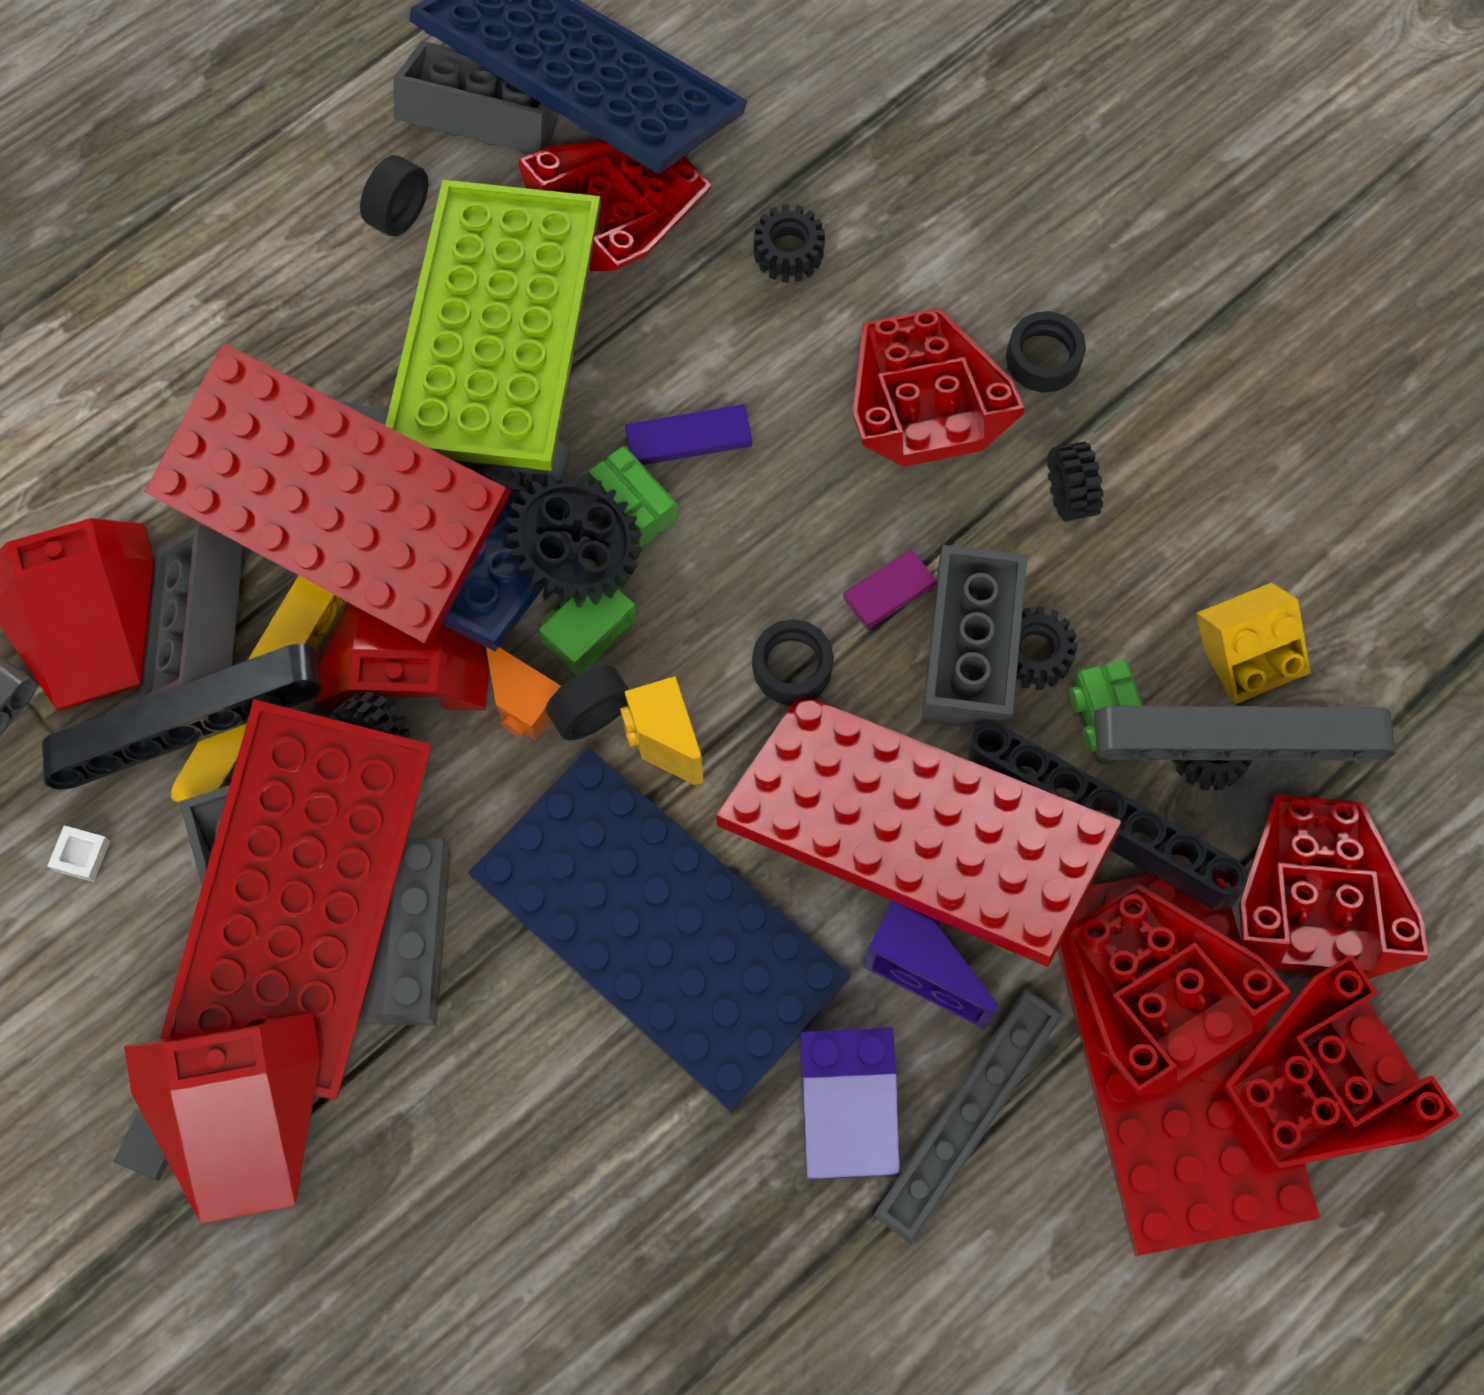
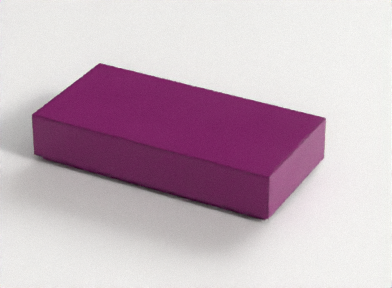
(889, 589)

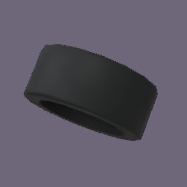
(394, 195)
(1054, 326)
(792, 631)
(587, 702)

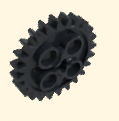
(576, 506)

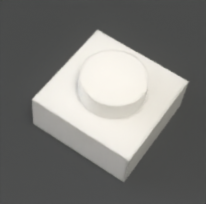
(78, 853)

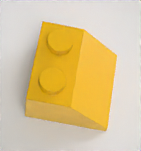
(662, 729)

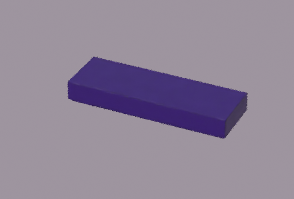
(689, 435)

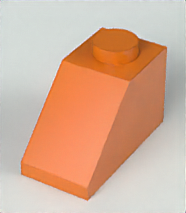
(520, 694)

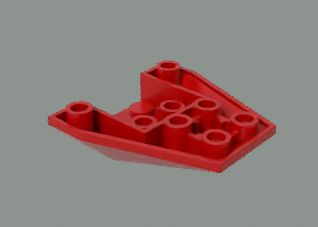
(634, 201)
(929, 390)
(79, 607)
(388, 662)
(1328, 892)
(1169, 989)
(1333, 1078)
(231, 1111)

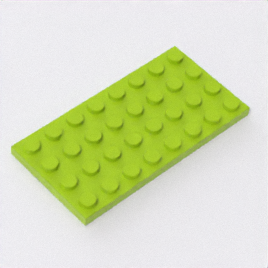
(495, 324)

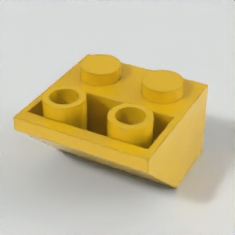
(1255, 641)

